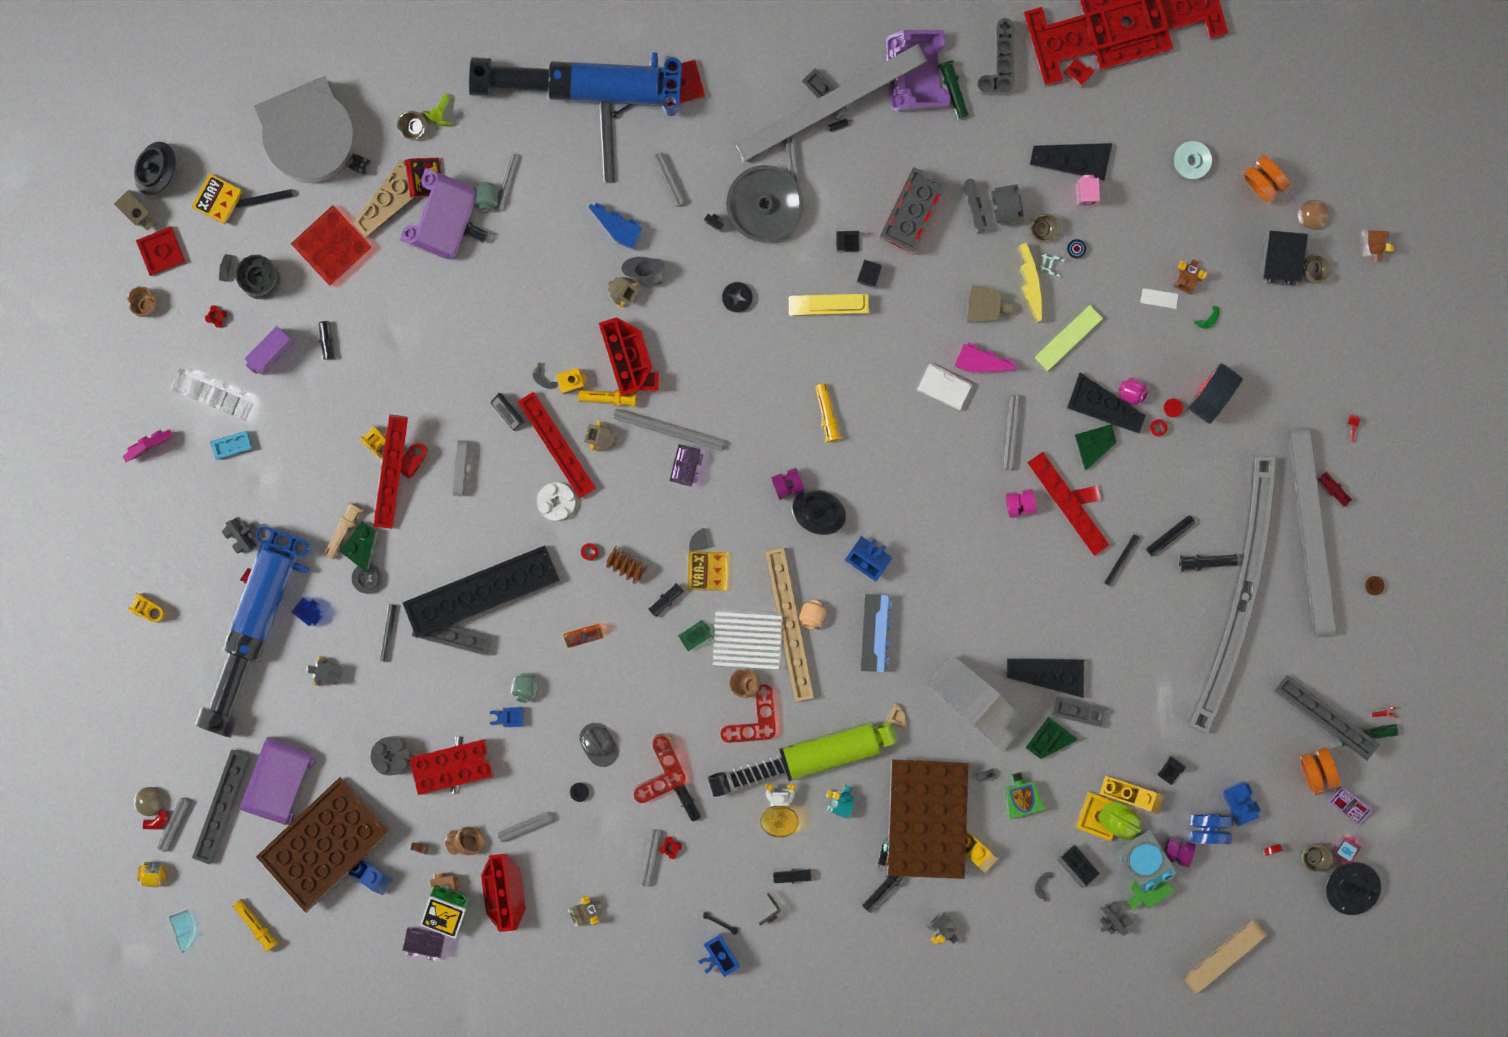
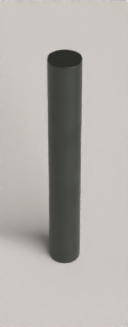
(388, 633)

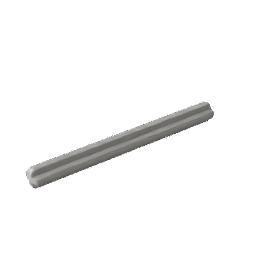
(668, 429)

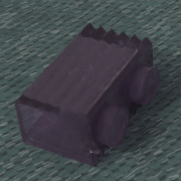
(685, 465)
(424, 943)

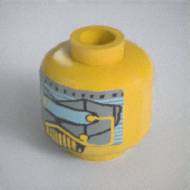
(151, 874)

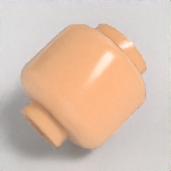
(812, 615)

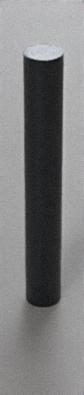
(264, 198)
(1122, 559)

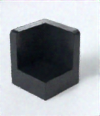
(847, 241)
(869, 274)
(1170, 770)

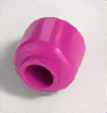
(1133, 391)

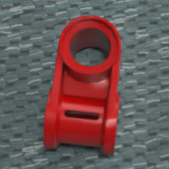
(410, 462)

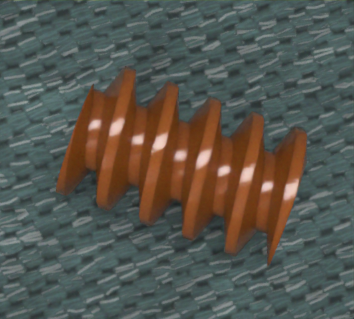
(625, 565)

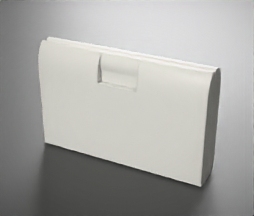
(944, 386)

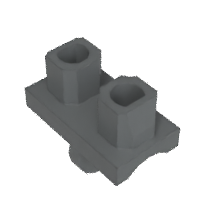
(242, 533)
(1122, 925)

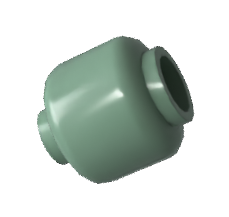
(486, 196)
(524, 687)

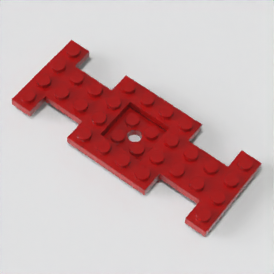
(1102, 29)

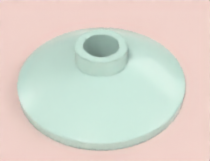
(1192, 150)

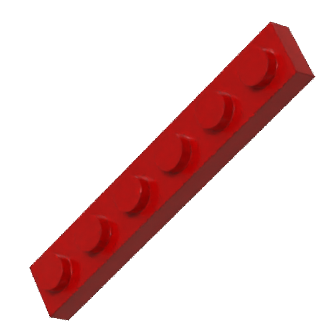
(556, 444)
(390, 471)
(1068, 503)

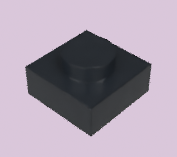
(714, 221)

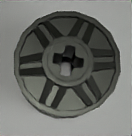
(256, 266)

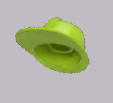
(1120, 820)

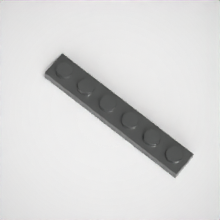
(1327, 717)
(221, 806)

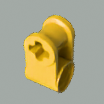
(374, 440)
(143, 607)

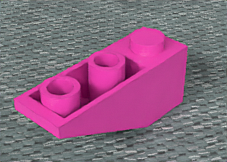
(976, 361)

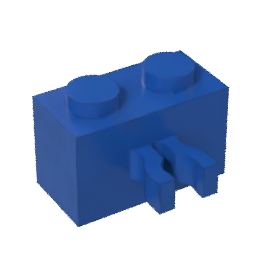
(869, 558)
(1240, 803)
(721, 954)

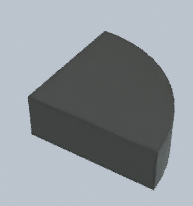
(224, 267)
(698, 540)
(986, 774)

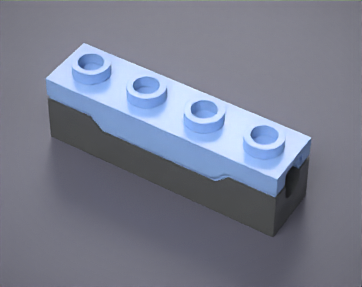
(874, 633)

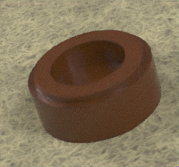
(1374, 585)
(419, 848)

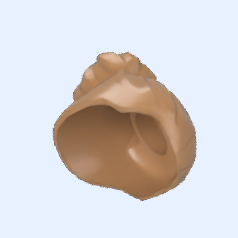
(466, 841)

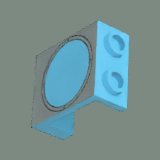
(1146, 861)

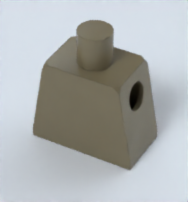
(128, 203)
(986, 305)

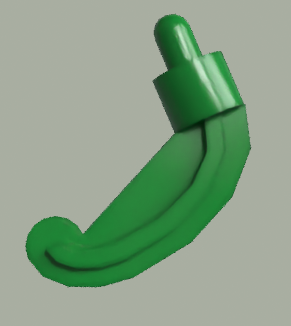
(1210, 321)

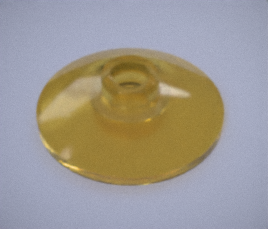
(782, 826)

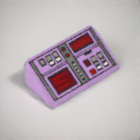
(1349, 805)

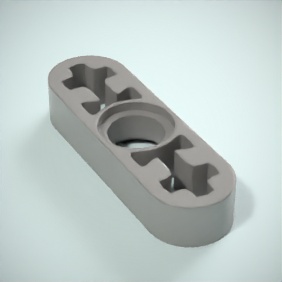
(460, 468)

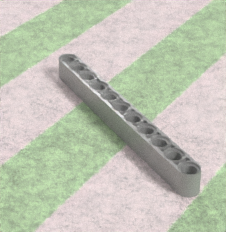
(831, 103)
(1312, 532)

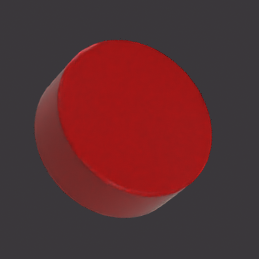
(1172, 408)
(1272, 850)

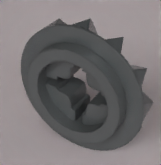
(367, 588)

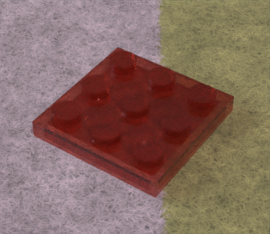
(331, 245)

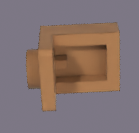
(442, 879)

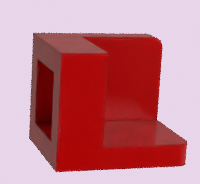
(1078, 72)
(651, 383)

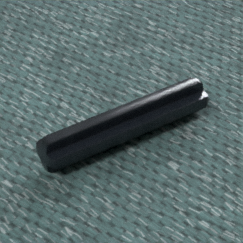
(1171, 535)

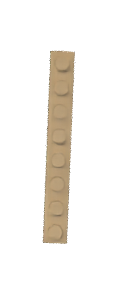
(791, 630)

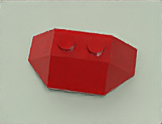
(626, 354)
(503, 892)

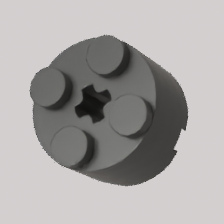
(1008, 205)
(382, 748)

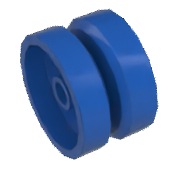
(1210, 830)

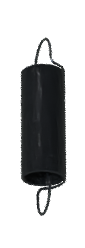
(839, 124)
(882, 858)

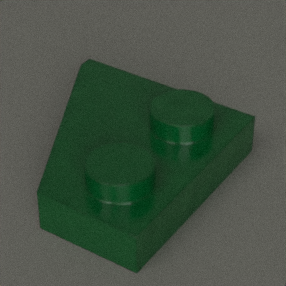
(1094, 444)
(361, 546)
(1049, 739)

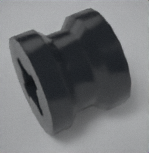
(359, 164)

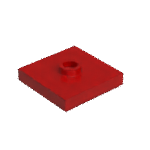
(690, 83)

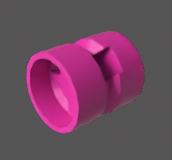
(1021, 503)

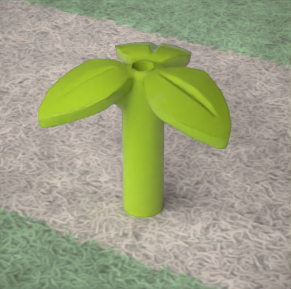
(436, 113)

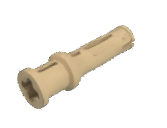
(347, 522)

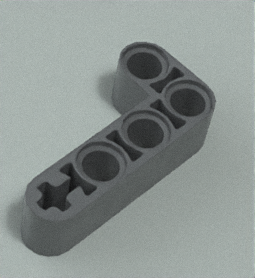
(1001, 56)

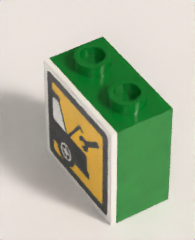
(445, 911)

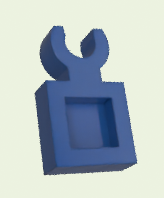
(510, 717)

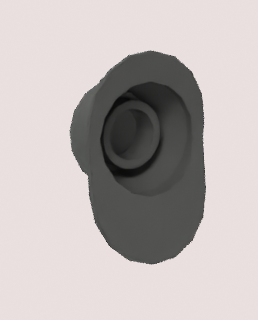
(644, 269)
(598, 744)

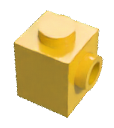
(571, 380)

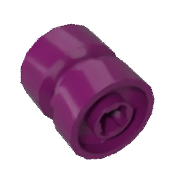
(781, 486)
(1179, 852)

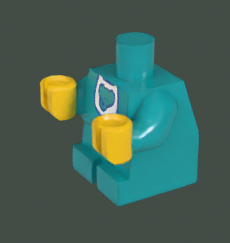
(842, 802)

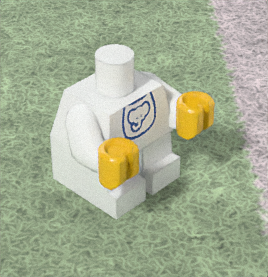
(780, 797)

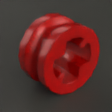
(1164, 426)
(594, 548)

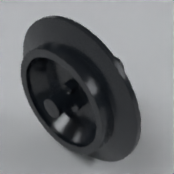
(154, 168)
(818, 511)
(1353, 888)

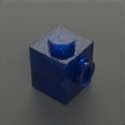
(308, 611)

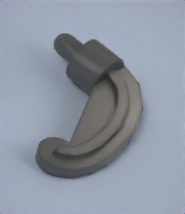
(540, 380)
(1040, 884)

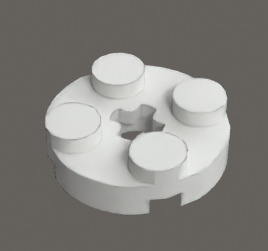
(546, 506)

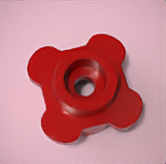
(216, 321)
(665, 848)

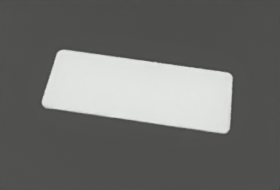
(1159, 298)

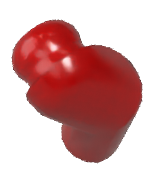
(158, 823)

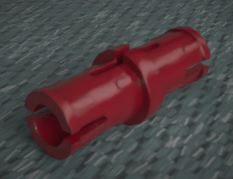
(1335, 489)

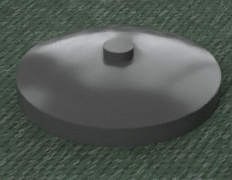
(764, 203)

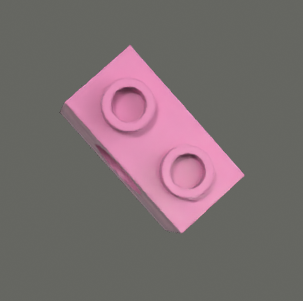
(1088, 191)

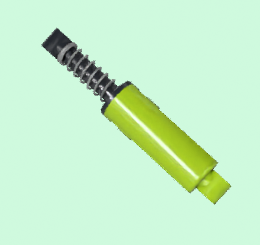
(810, 756)

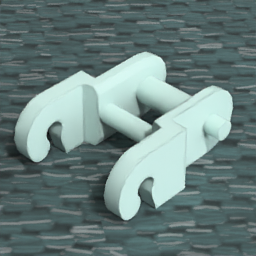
(1045, 257)

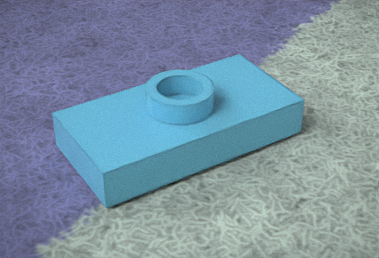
(231, 445)

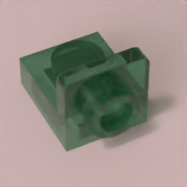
(695, 635)

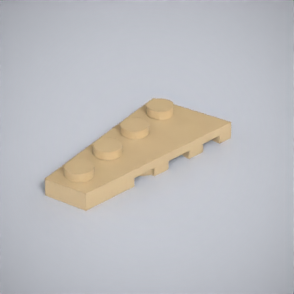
(386, 201)

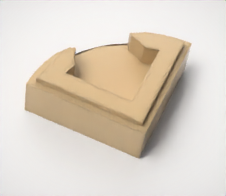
(897, 716)

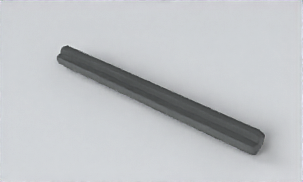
(607, 142)

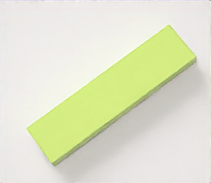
(1068, 338)

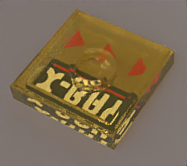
(707, 570)

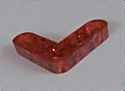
(762, 721)
(669, 770)

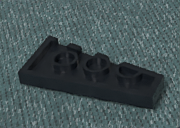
(1073, 158)
(1103, 405)
(1053, 674)

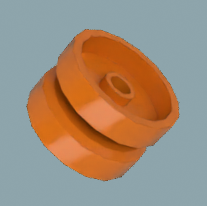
(1266, 179)
(1321, 770)

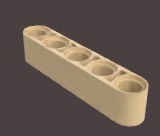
(1225, 956)

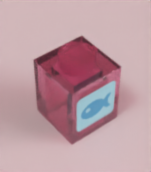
(1346, 849)

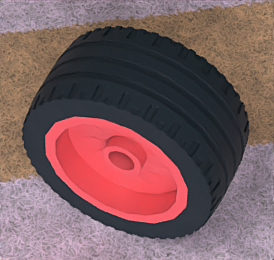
(1215, 393)

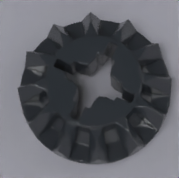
(732, 289)

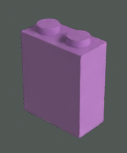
(268, 351)

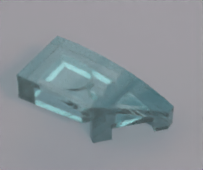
(183, 928)

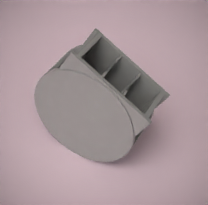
(307, 132)

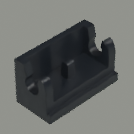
(1078, 866)

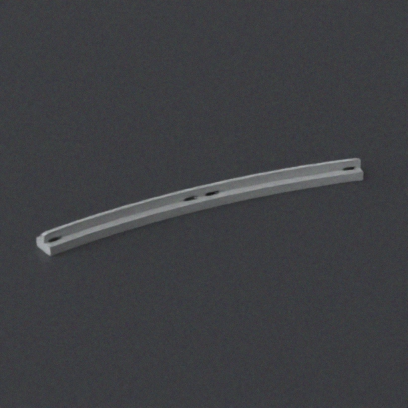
(1238, 619)

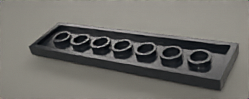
(481, 591)

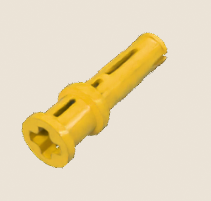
(607, 397)
(829, 421)
(260, 933)

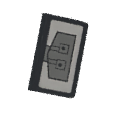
(507, 412)

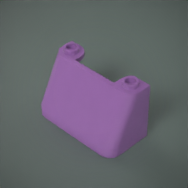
(922, 85)
(443, 216)
(276, 780)

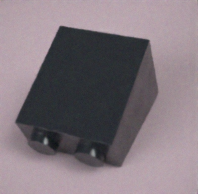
(1283, 257)

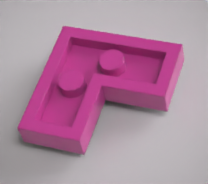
(146, 443)

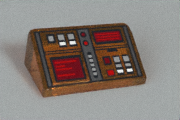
(583, 635)

